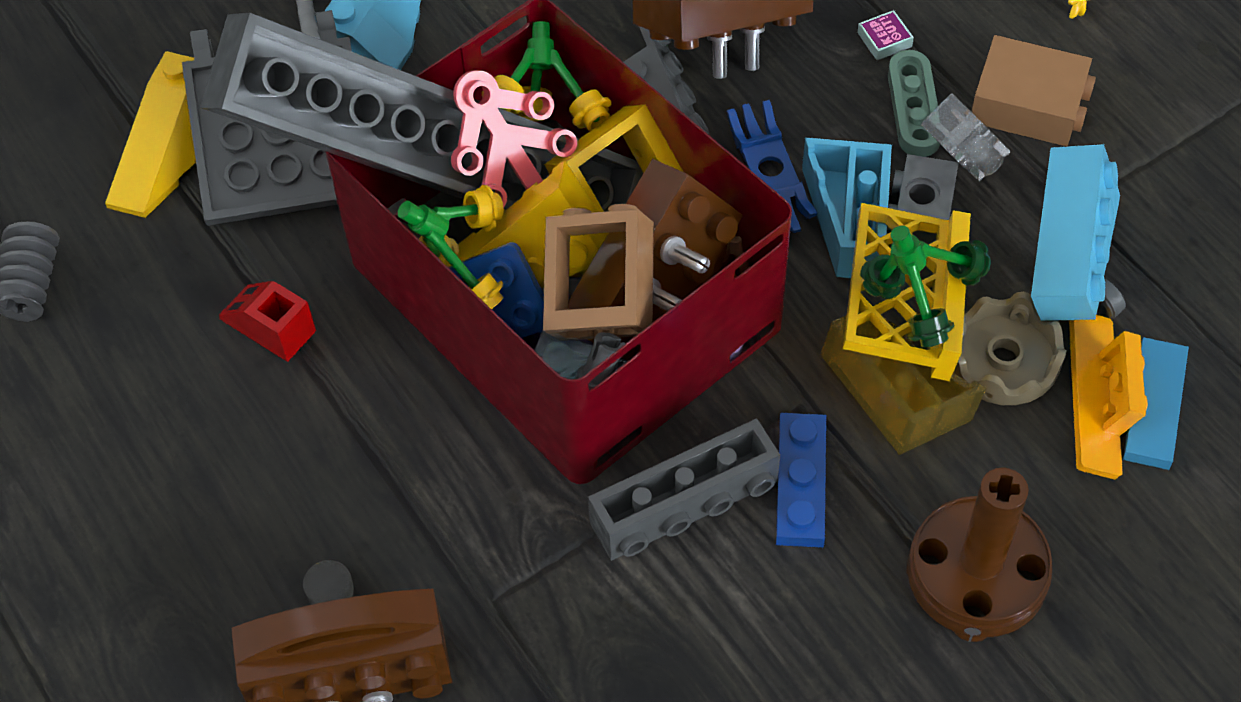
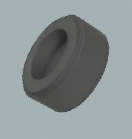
(1113, 302)

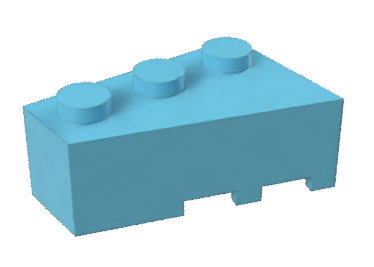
(839, 180)

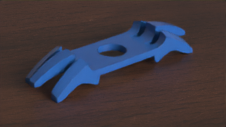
(770, 147)

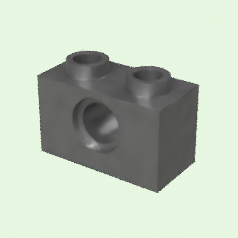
(925, 189)

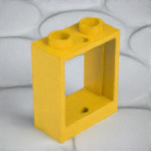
(640, 134)

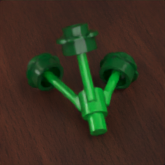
(908, 256)

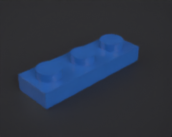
(801, 480)

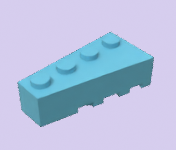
(1075, 233)

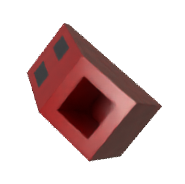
(271, 318)

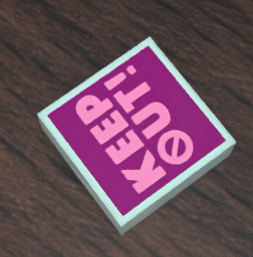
(885, 35)

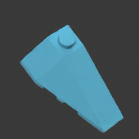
(378, 28)

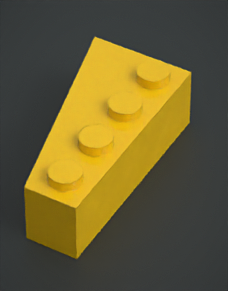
(526, 224)

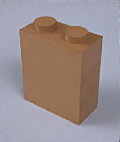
(1033, 90)

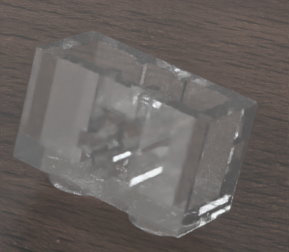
(966, 137)

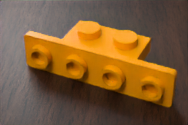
(1105, 392)

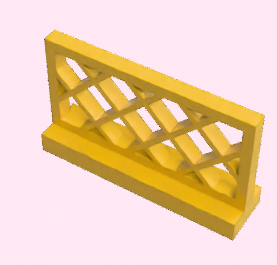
(946, 291)

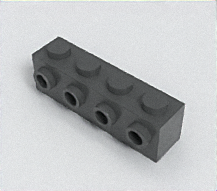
(684, 490)

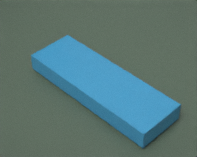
(1154, 436)

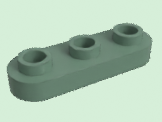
(912, 91)

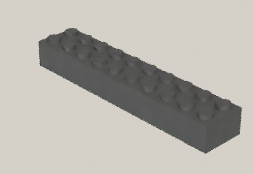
(370, 112)

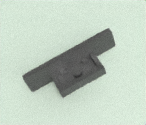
(662, 71)

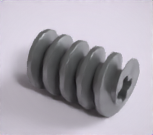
(25, 269)

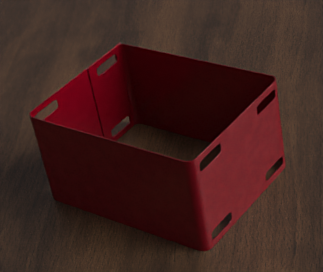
(677, 353)

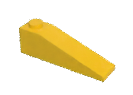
(158, 144)

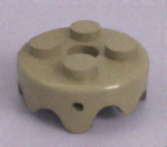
(1016, 327)

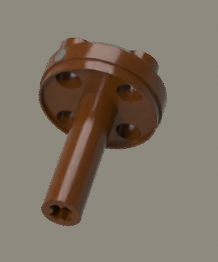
(980, 552)

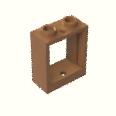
(588, 322)

